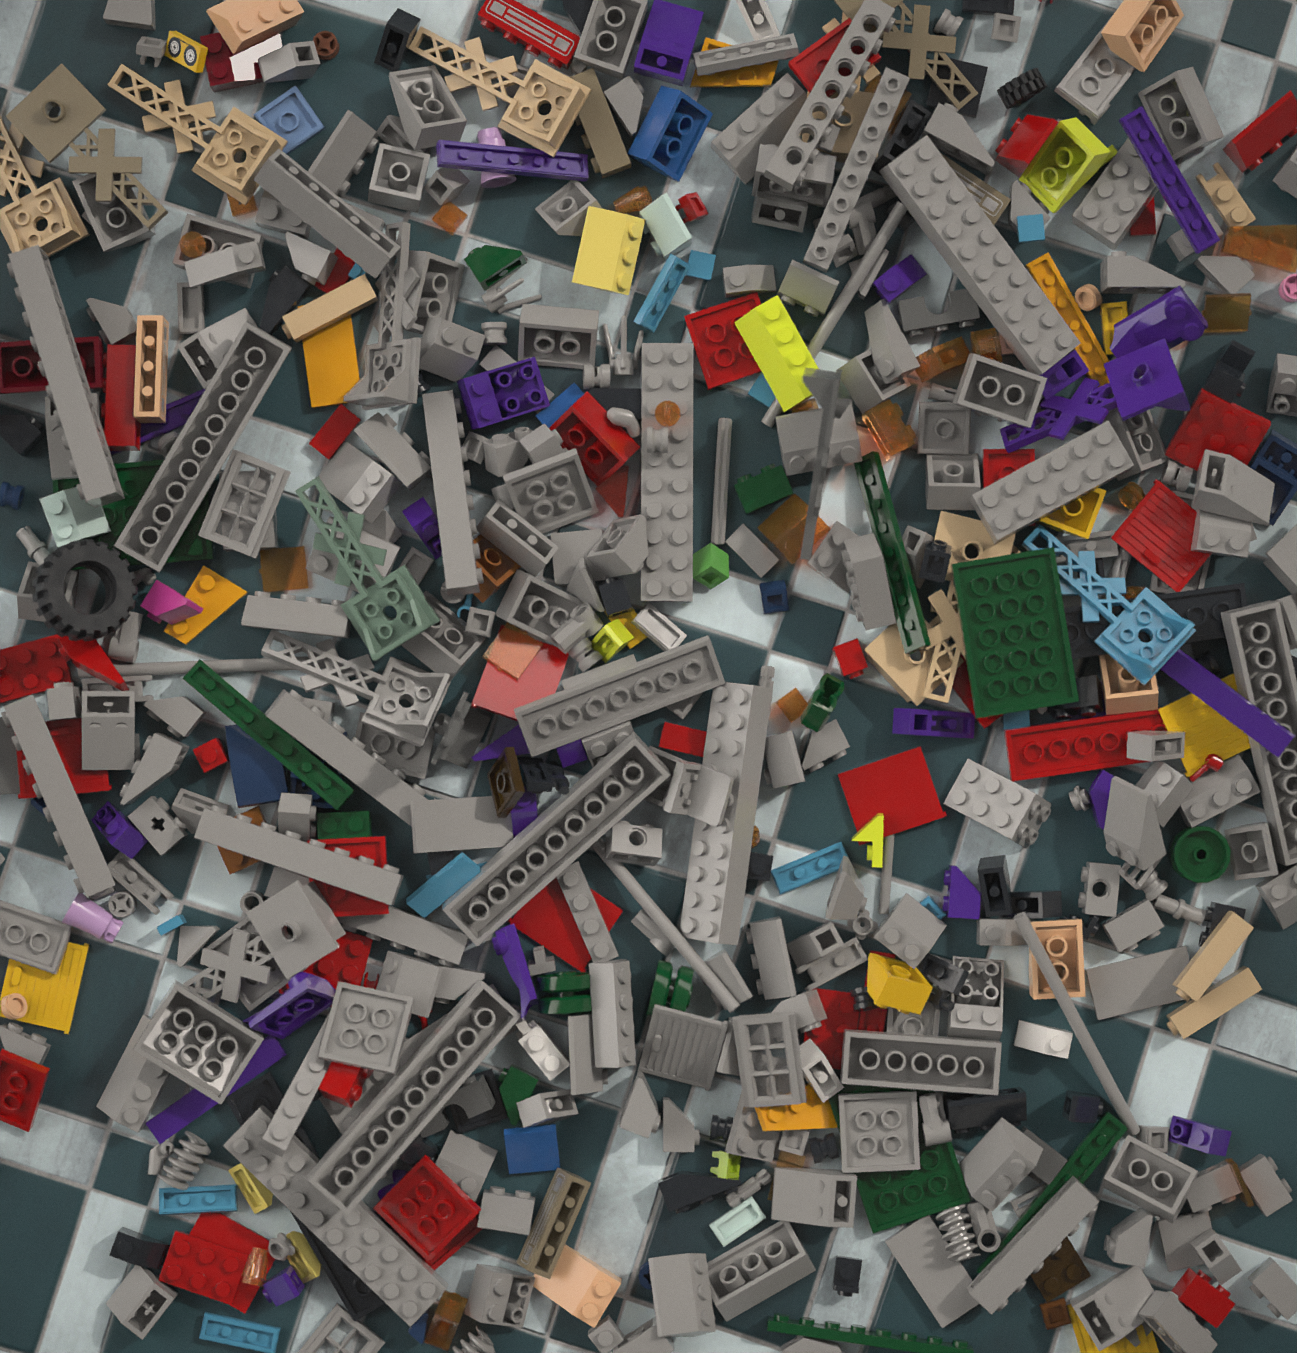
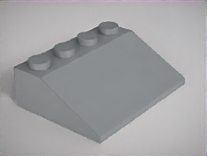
(198, 1042)

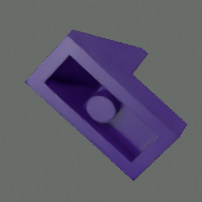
(1063, 374)

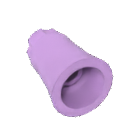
(493, 136)
(92, 919)

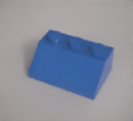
(670, 133)

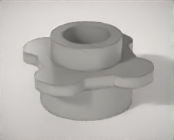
(1079, 799)
(861, 932)
(280, 1247)

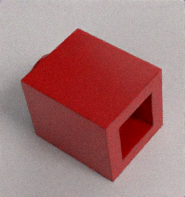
(850, 658)
(211, 755)

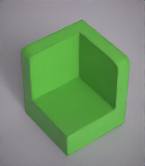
(710, 566)

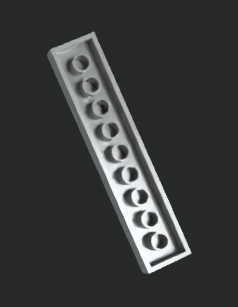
(979, 256)
(66, 377)
(203, 446)
(668, 476)
(1268, 681)
(556, 838)
(722, 852)
(413, 1097)
(357, 1239)

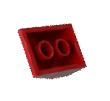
(1024, 143)

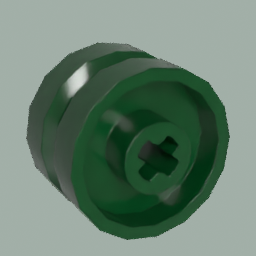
(1184, 850)
(565, 989)
(670, 991)

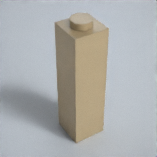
(329, 309)
(1212, 957)
(1213, 1003)

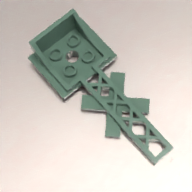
(368, 607)

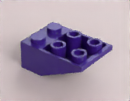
(668, 42)
(503, 393)

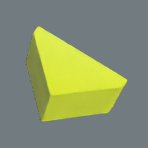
(611, 639)

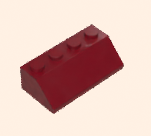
(22, 374)

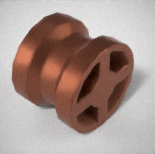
(322, 41)

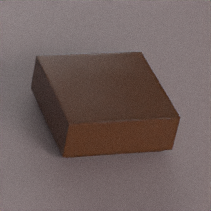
(1055, 1313)

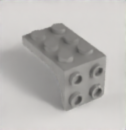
(998, 803)

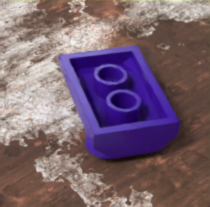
(1167, 317)
(509, 946)
(300, 1003)

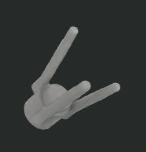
(495, 296)
(623, 363)

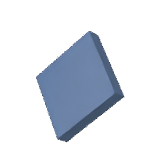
(291, 119)

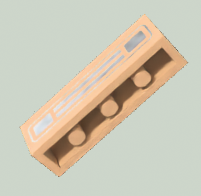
(151, 369)

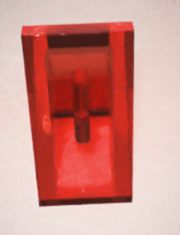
(614, 491)

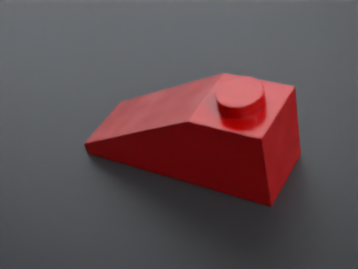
(91, 659)

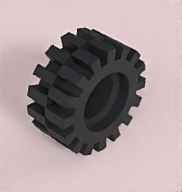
(1022, 88)

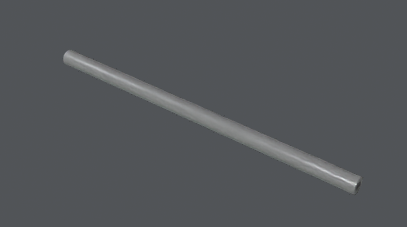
(846, 295)
(183, 667)
(668, 929)
(1076, 1023)

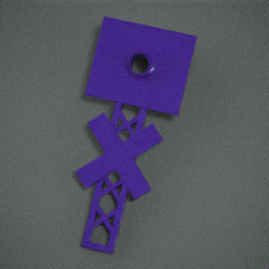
(1156, 388)

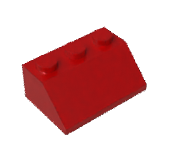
(1264, 134)
(598, 442)

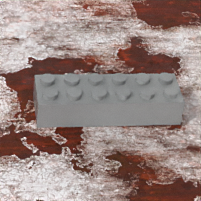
(1051, 482)
(920, 1062)

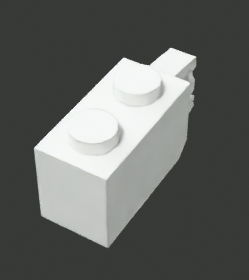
(541, 1048)

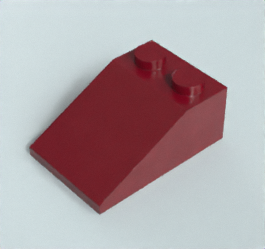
(235, 70)

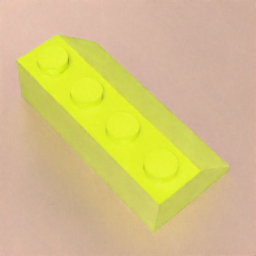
(778, 351)

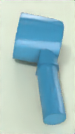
(467, 604)

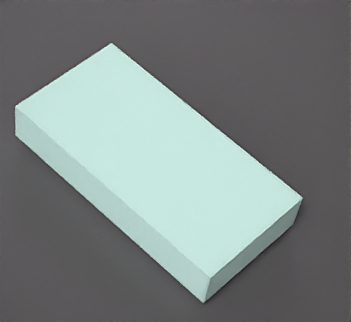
(737, 1221)

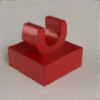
(692, 207)

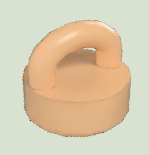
(1088, 297)
(13, 1006)

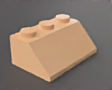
(252, 21)
(1141, 29)

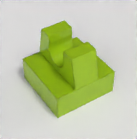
(728, 1165)

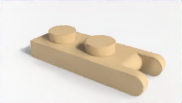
(1226, 198)

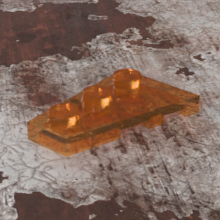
(1265, 245)

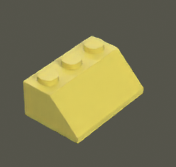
(608, 250)

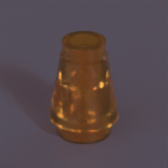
(634, 200)
(256, 1267)

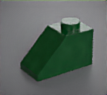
(493, 264)
(515, 1087)

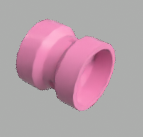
(1285, 294)

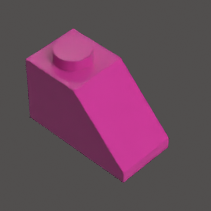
(168, 604)

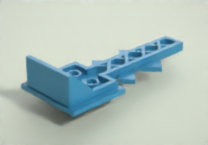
(1143, 614)

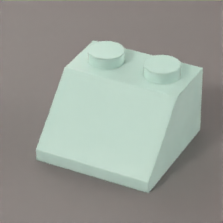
(665, 227)
(73, 518)

